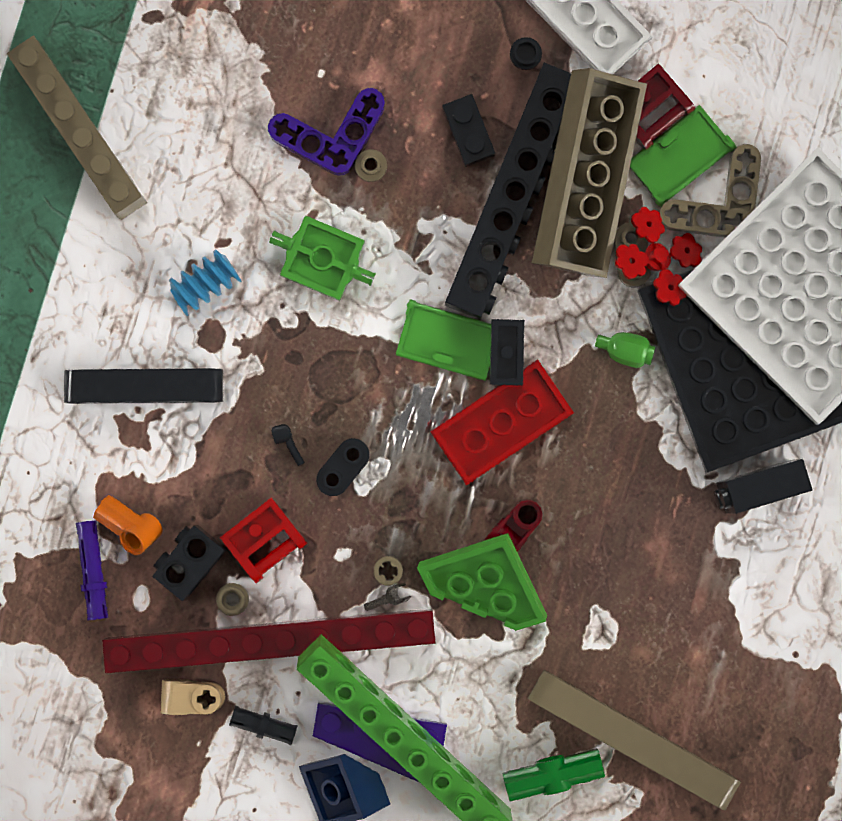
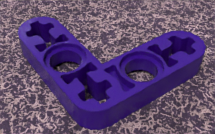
(340, 142)

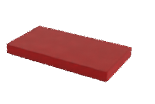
(501, 423)

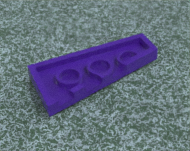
(339, 730)

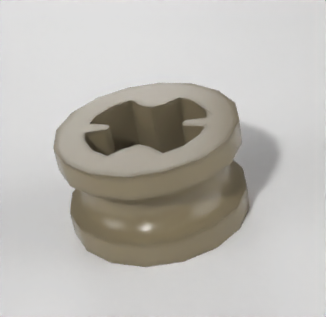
(382, 578)

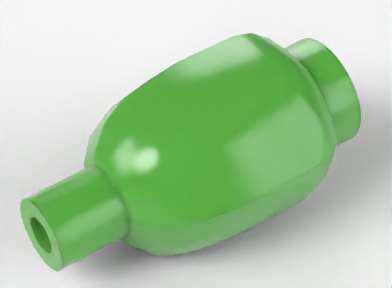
(627, 349)

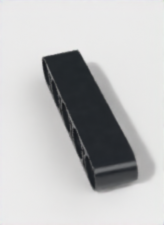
(143, 386)

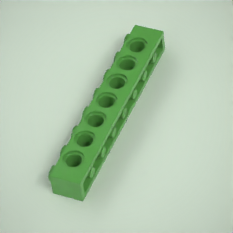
(399, 734)

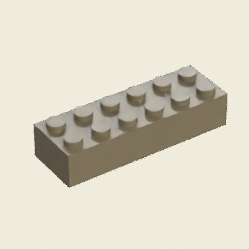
(589, 172)

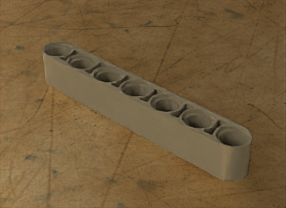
(634, 740)

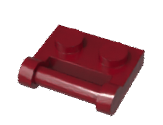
(659, 89)

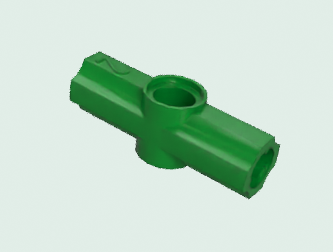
(553, 775)

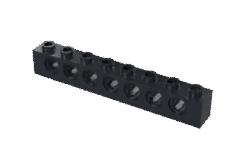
(461, 297)

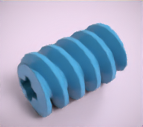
(203, 281)

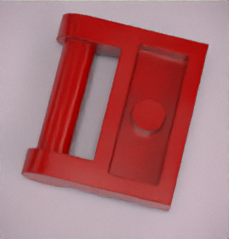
(255, 532)

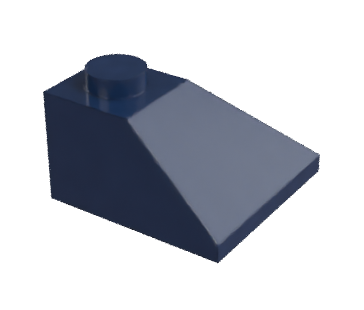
(343, 789)

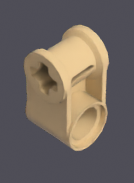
(185, 698)

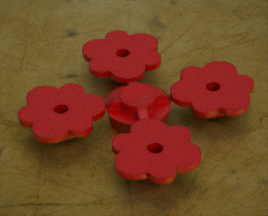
(657, 256)

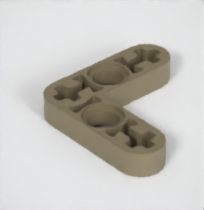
(732, 205)

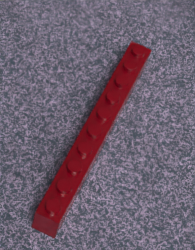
(267, 640)

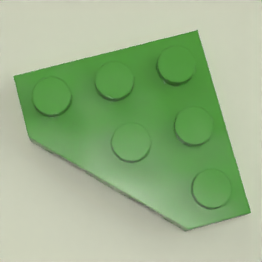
(486, 581)

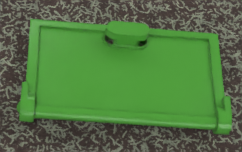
(690, 150)
(446, 340)

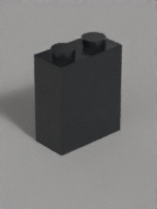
(763, 486)

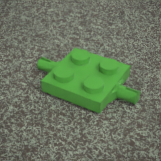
(322, 258)

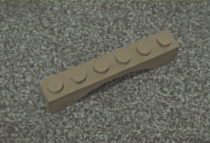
(76, 128)

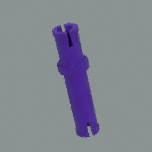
(91, 566)

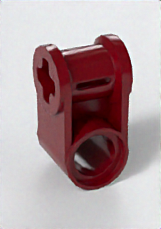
(514, 527)

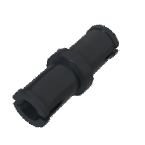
(263, 725)

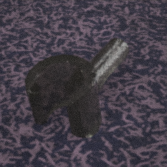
(390, 597)

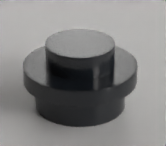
(525, 53)

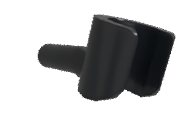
(282, 434)

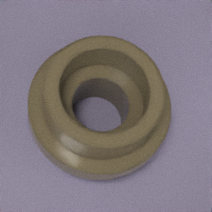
(376, 174)
(224, 606)

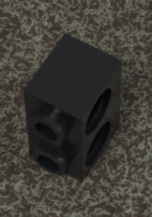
(195, 567)

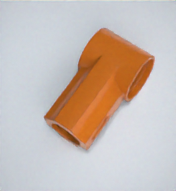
(134, 530)

